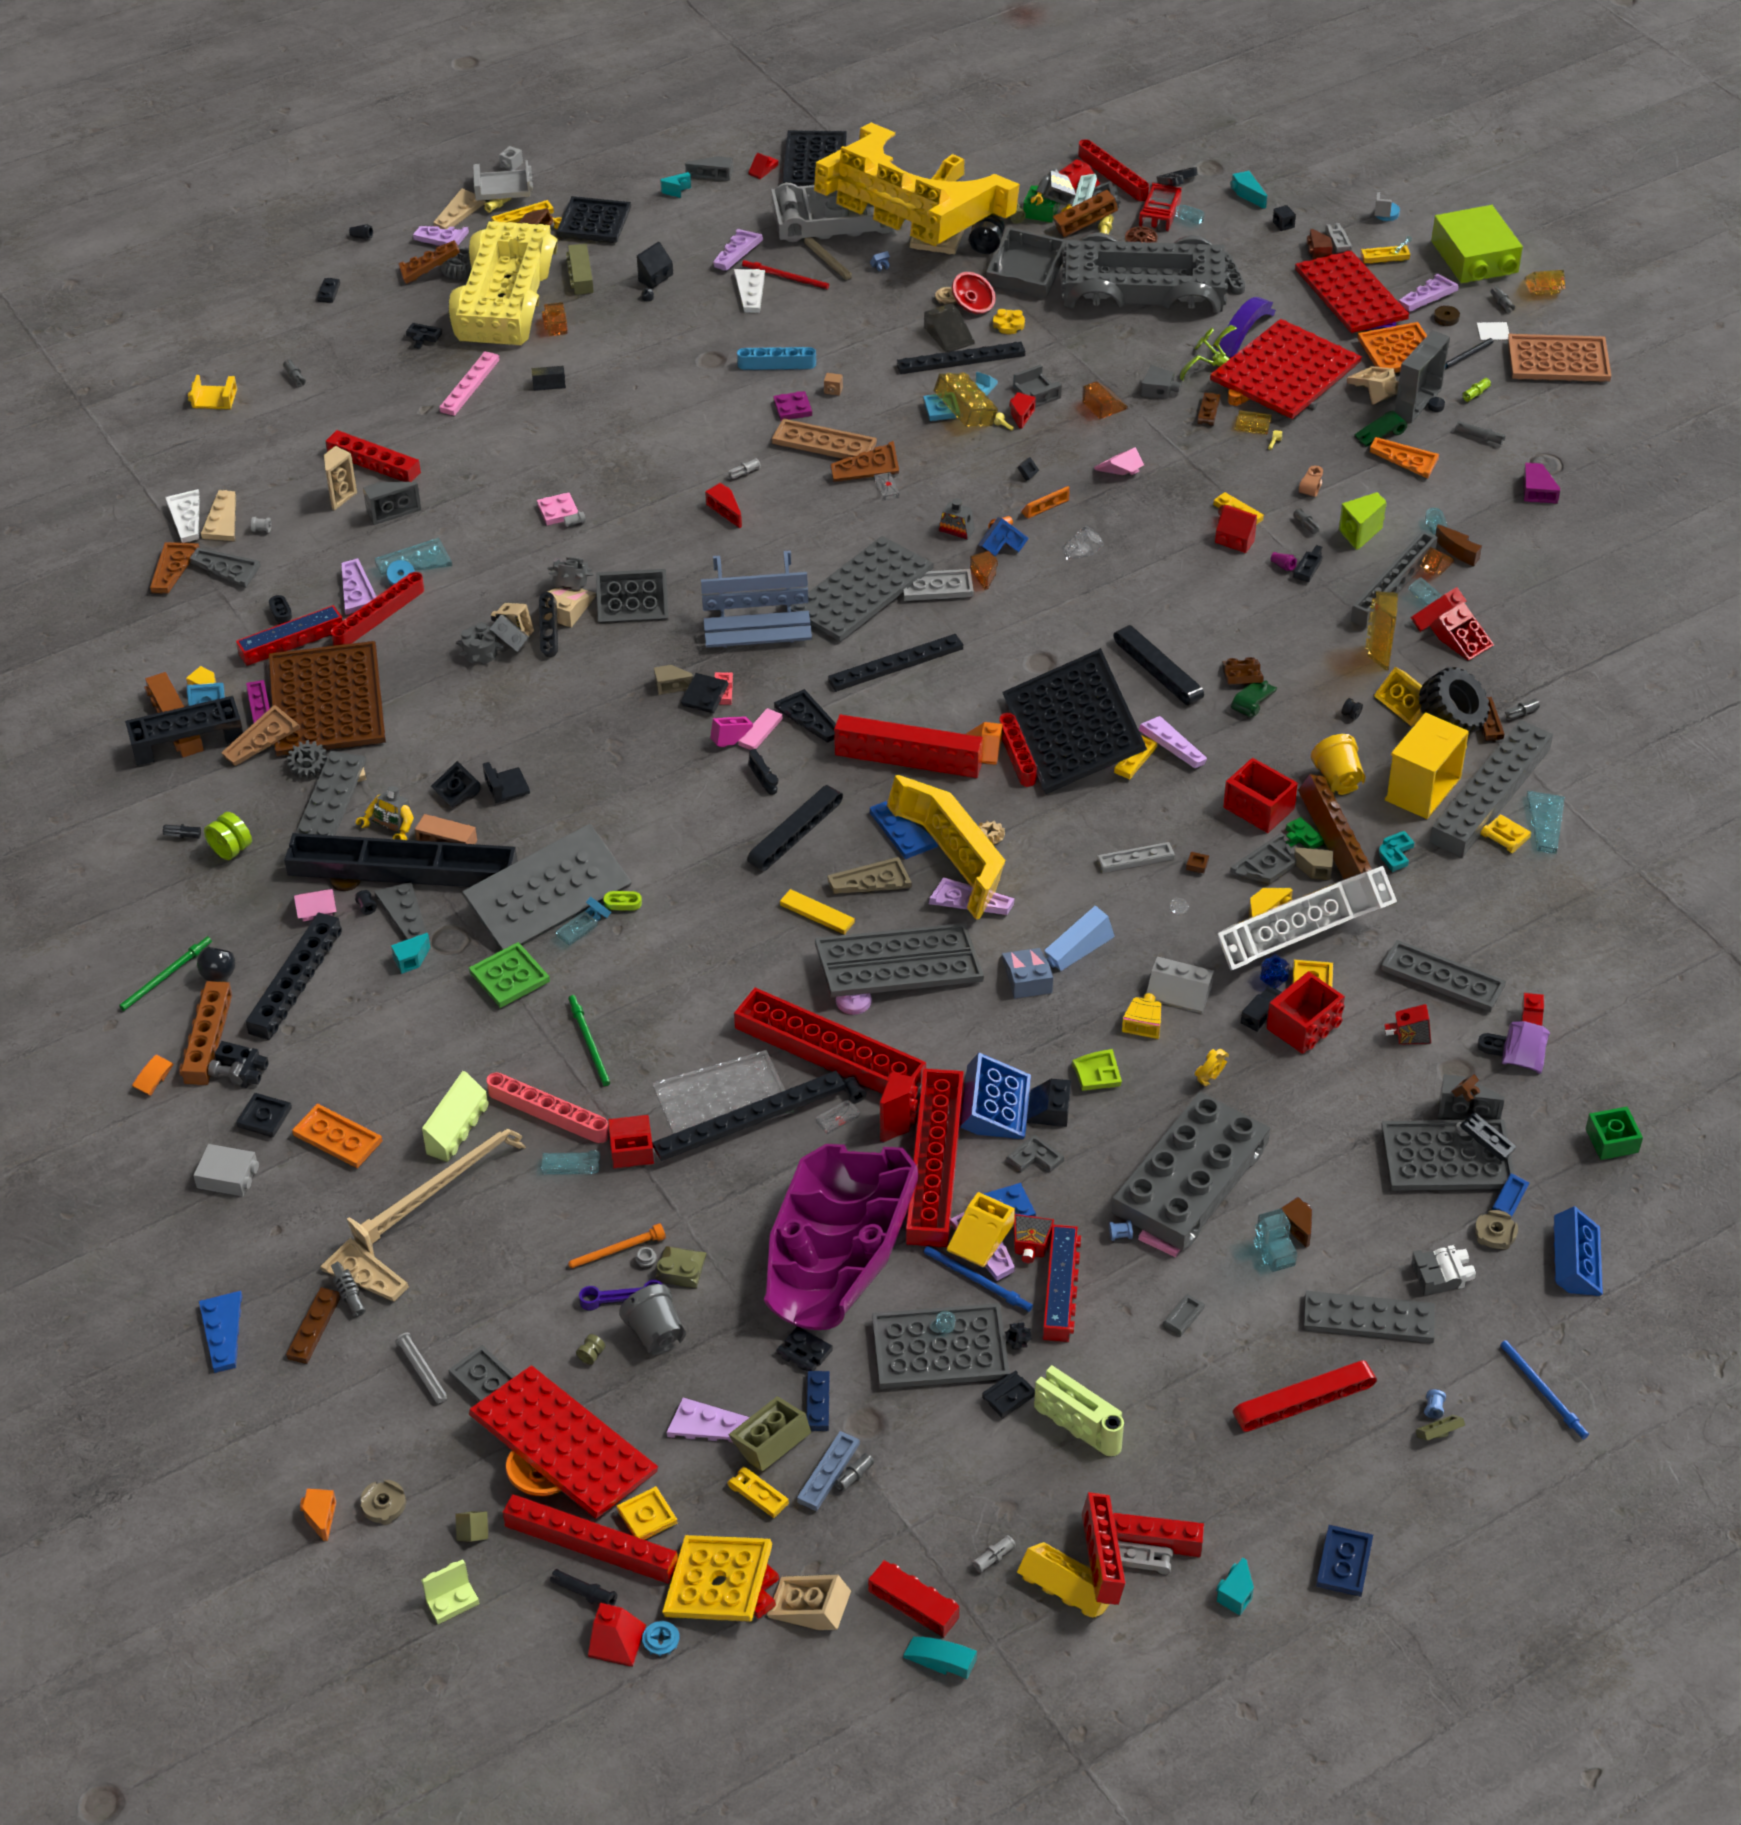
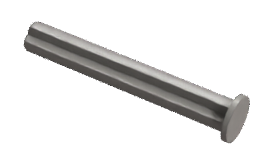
(423, 1370)

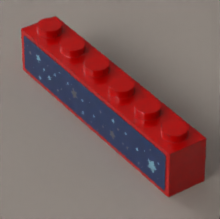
(288, 635)
(1060, 1283)

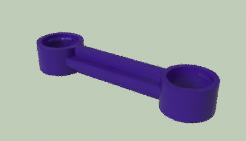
(607, 1296)

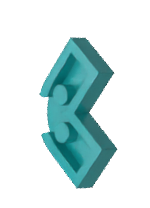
(1392, 849)

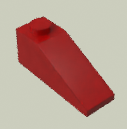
(723, 502)
(1430, 613)

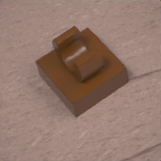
(1466, 1086)

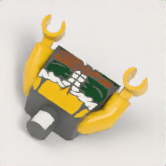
(389, 811)

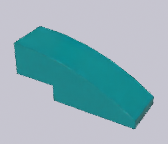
(941, 1656)

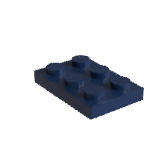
(1344, 1560)

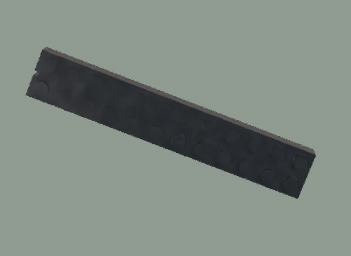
(395, 860)

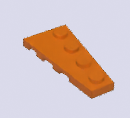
(1408, 457)

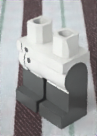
(1442, 1269)

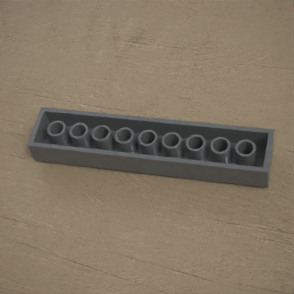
(1491, 788)

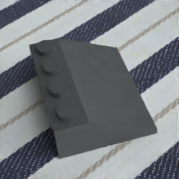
(632, 595)

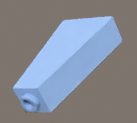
(1080, 939)

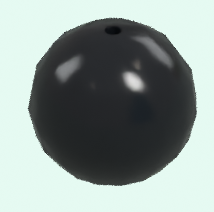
(215, 964)

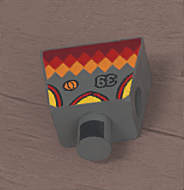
(957, 520)

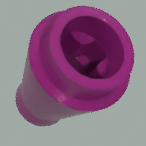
(1285, 561)

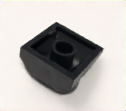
(456, 785)

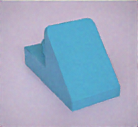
(985, 382)

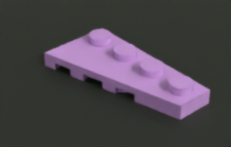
(355, 586)
(1000, 1263)
(704, 1421)

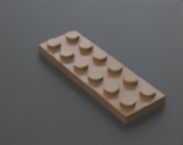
(822, 439)

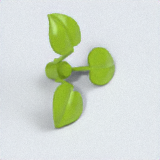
(1219, 357)

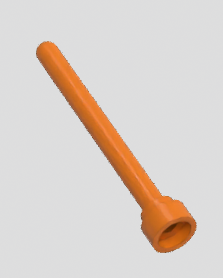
(655, 1233)

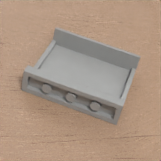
(502, 183)

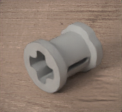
(261, 524)

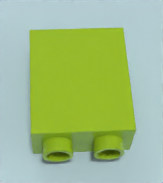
(1476, 244)

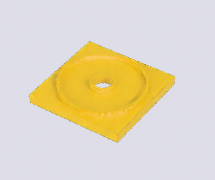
(705, 1559)

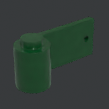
(1388, 422)
(1248, 699)

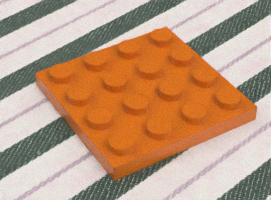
(1392, 345)

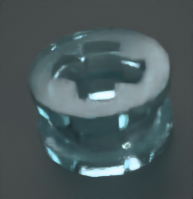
(948, 1317)

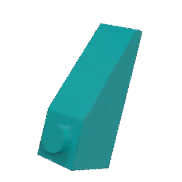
(1248, 188)

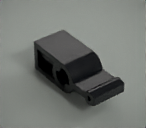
(1256, 1012)

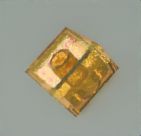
(1545, 281)

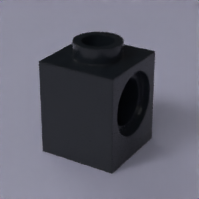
(1284, 218)

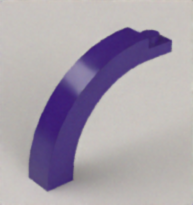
(1243, 320)

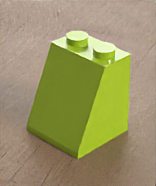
(1362, 518)

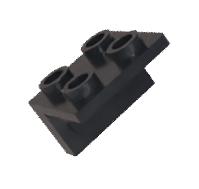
(505, 784)

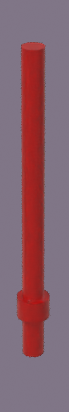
(756, 265)

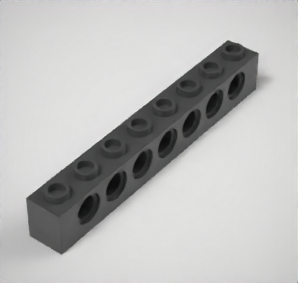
(1395, 576)

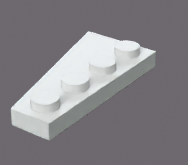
(750, 288)
(185, 514)

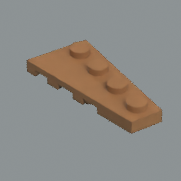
(263, 733)

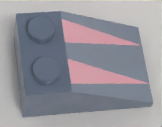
(1028, 973)

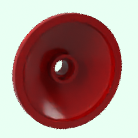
(973, 292)

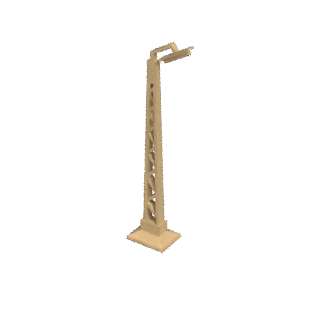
(370, 1231)

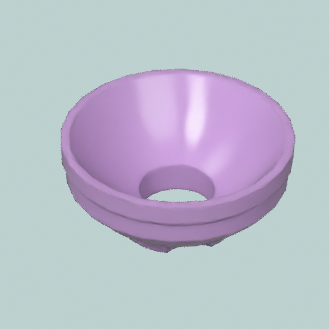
(854, 1003)

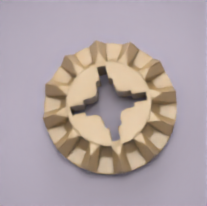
(942, 296)
(996, 835)

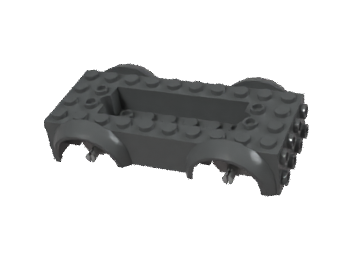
(1144, 271)

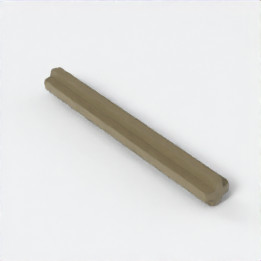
(828, 258)

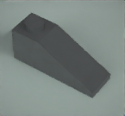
(711, 168)

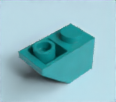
(411, 952)
(1237, 1589)

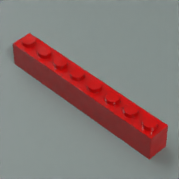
(590, 1538)

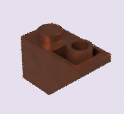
(1319, 244)

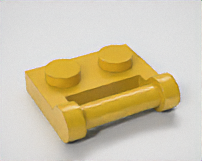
(1506, 833)

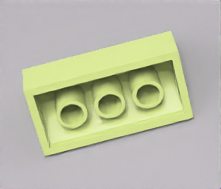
(454, 1117)

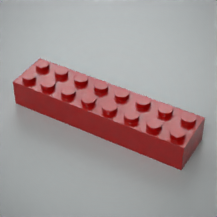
(908, 746)

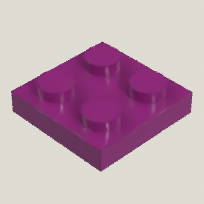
(792, 405)

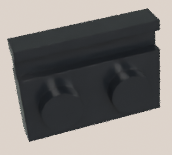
(1009, 1394)

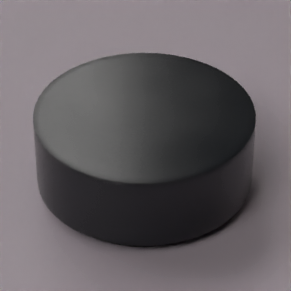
(1436, 404)

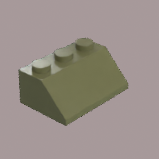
(770, 1433)

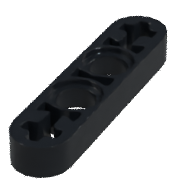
(548, 624)

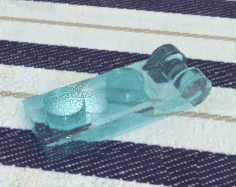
(571, 1163)

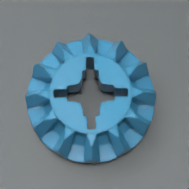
(653, 1632)

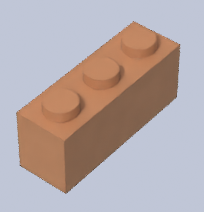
(442, 830)

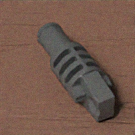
(347, 1289)

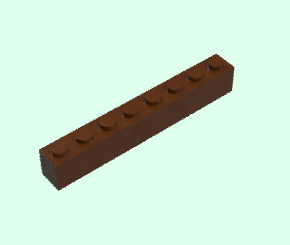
(1333, 827)

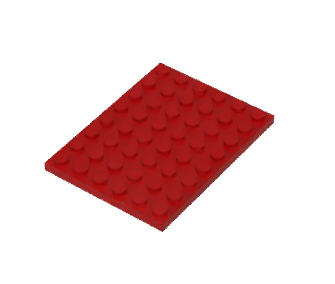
(1286, 368)

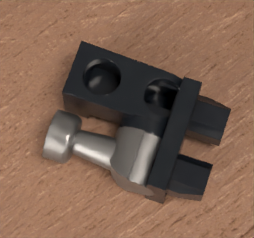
(243, 1064)

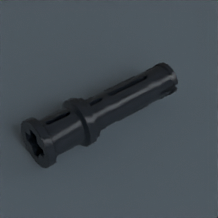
(593, 1592)

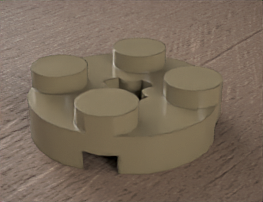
(1494, 1239)
(386, 1512)

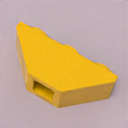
(1268, 899)

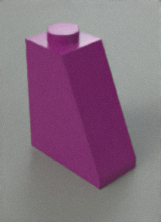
(1539, 484)

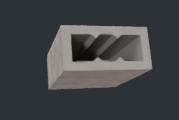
(226, 1170)

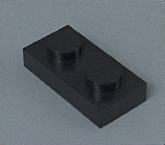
(328, 290)

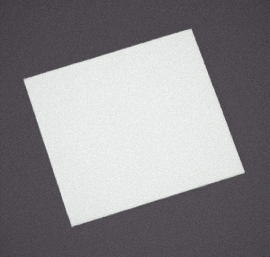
(1493, 330)

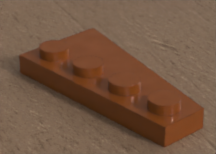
(867, 464)

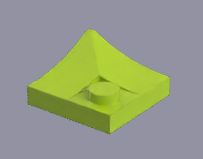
(1097, 1070)

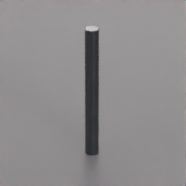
(1471, 351)

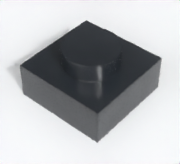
(1028, 468)

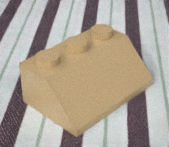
(339, 476)

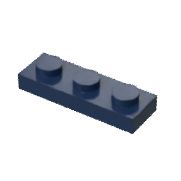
(818, 1400)

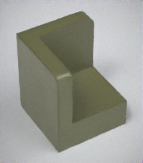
(471, 1526)

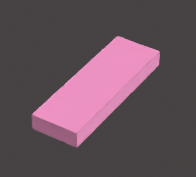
(761, 729)

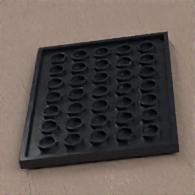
(1074, 721)

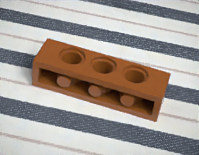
(1085, 213)

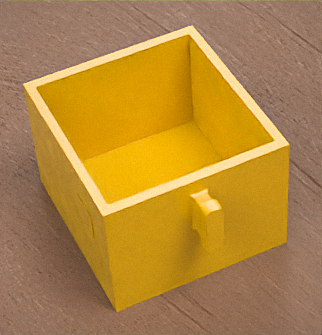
(1426, 765)

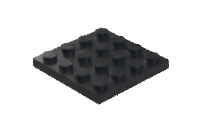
(594, 219)

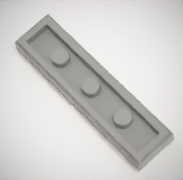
(1135, 857)

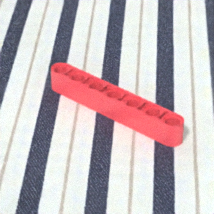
(548, 1107)

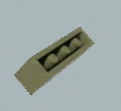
(579, 269)

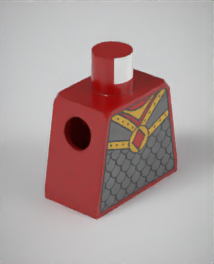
(1411, 1026)
(1031, 1236)

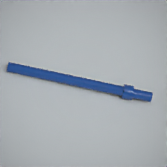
(1011, 1297)
(1570, 1419)

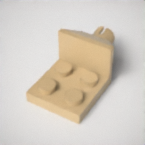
(1379, 380)

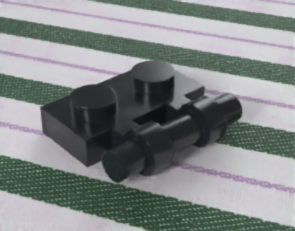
(807, 1345)

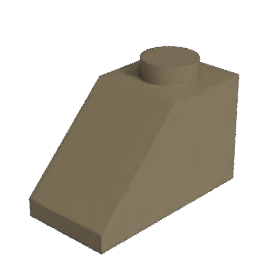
(671, 679)

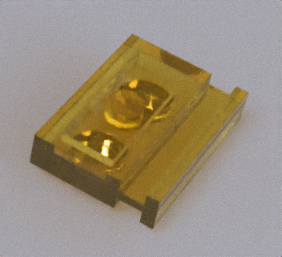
(1253, 422)

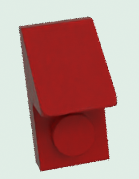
(762, 165)

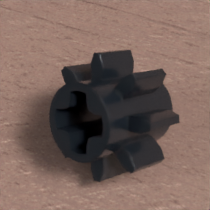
(1018, 1335)

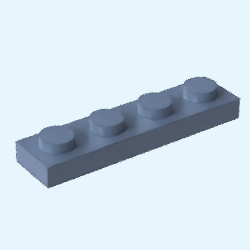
(828, 1471)

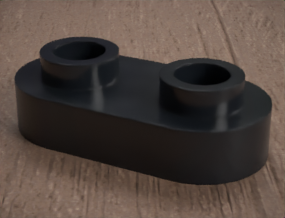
(280, 609)
(1491, 1043)

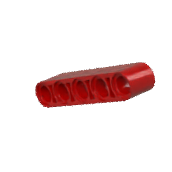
(1018, 750)

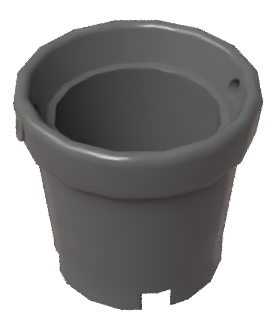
(653, 1318)

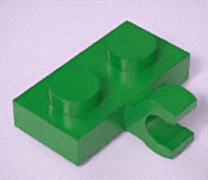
(1303, 833)

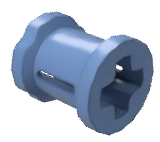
(1120, 1230)
(1435, 1404)

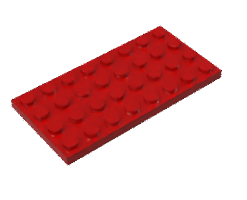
(1351, 291)
(563, 1441)

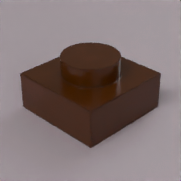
(1197, 862)

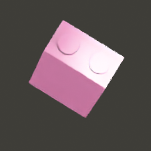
(311, 903)

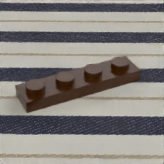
(313, 1325)

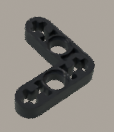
(1176, 177)

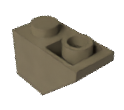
(1314, 862)

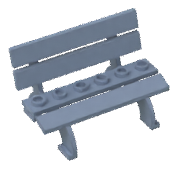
(755, 599)

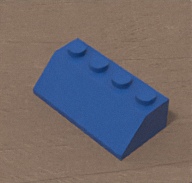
(1577, 1253)

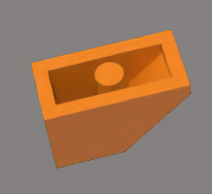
(319, 1510)

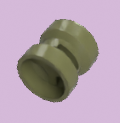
(1019, 216)
(592, 1347)

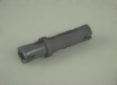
(1486, 434)

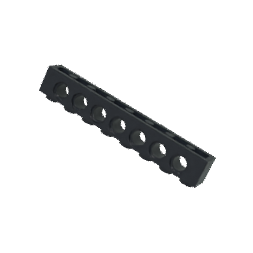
(293, 976)

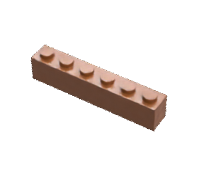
(164, 699)

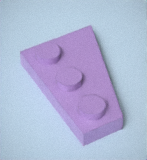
(439, 236)

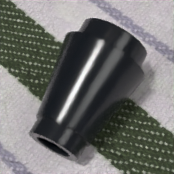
(362, 231)

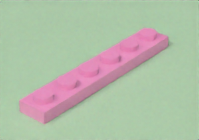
(469, 383)

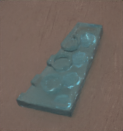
(421, 556)
(1546, 819)

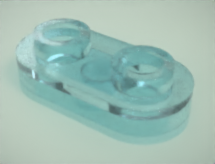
(1189, 214)
(1434, 517)

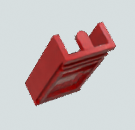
(1161, 204)

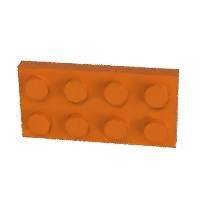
(337, 1135)

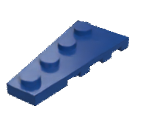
(222, 1328)

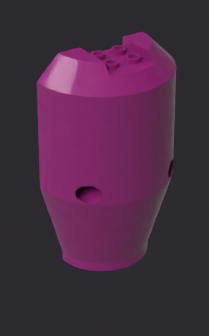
(836, 1231)

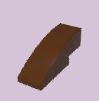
(1458, 545)

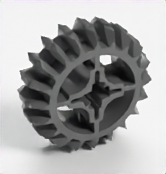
(459, 266)

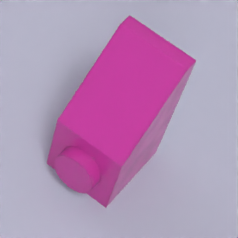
(729, 730)

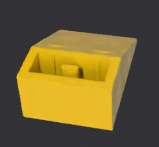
(981, 1229)

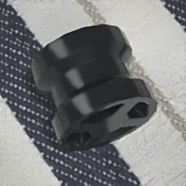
(1352, 708)

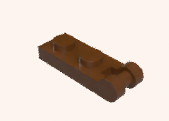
(1209, 408)

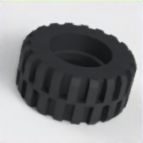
(1463, 690)

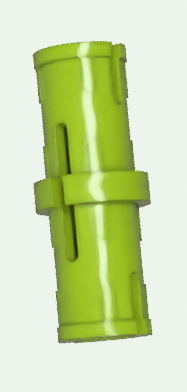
(1476, 389)

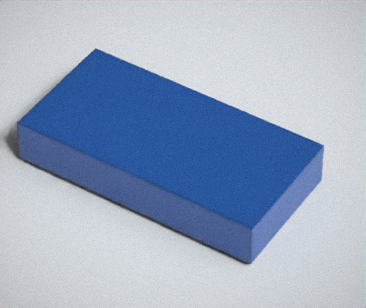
(1511, 1194)

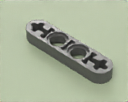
(1237, 283)

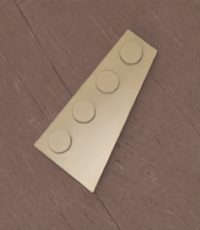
(458, 209)
(222, 518)

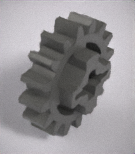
(307, 759)

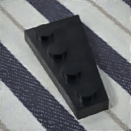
(807, 713)

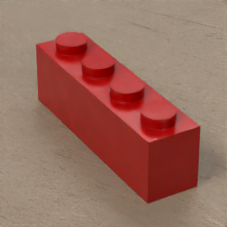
(1180, 1536)
(914, 1598)

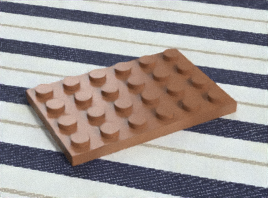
(1559, 357)

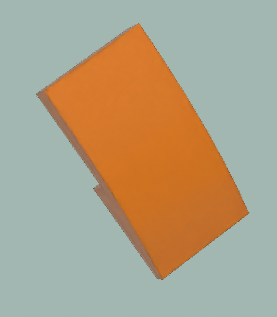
(152, 1074)

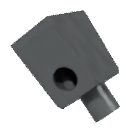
(1159, 383)

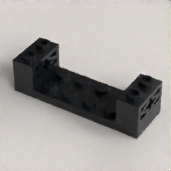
(181, 724)

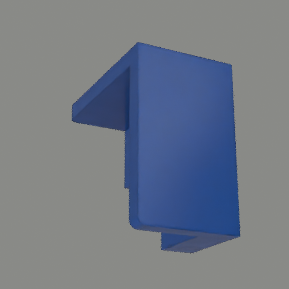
(1001, 533)

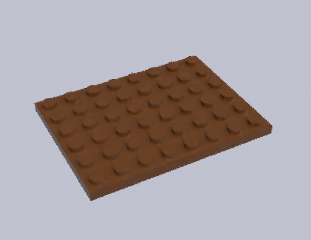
(330, 695)

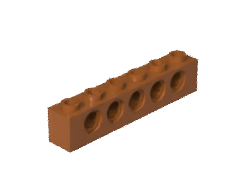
(206, 1032)

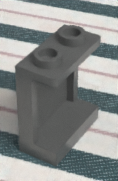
(1035, 384)

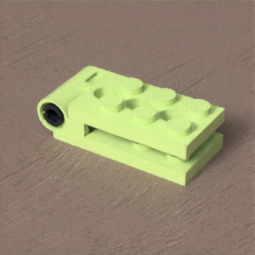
(1080, 1411)

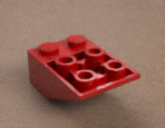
(1461, 632)
(631, 1141)

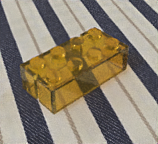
(965, 399)

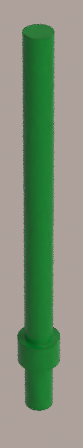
(192, 952)
(578, 1014)

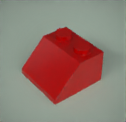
(1236, 529)

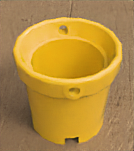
(1339, 763)

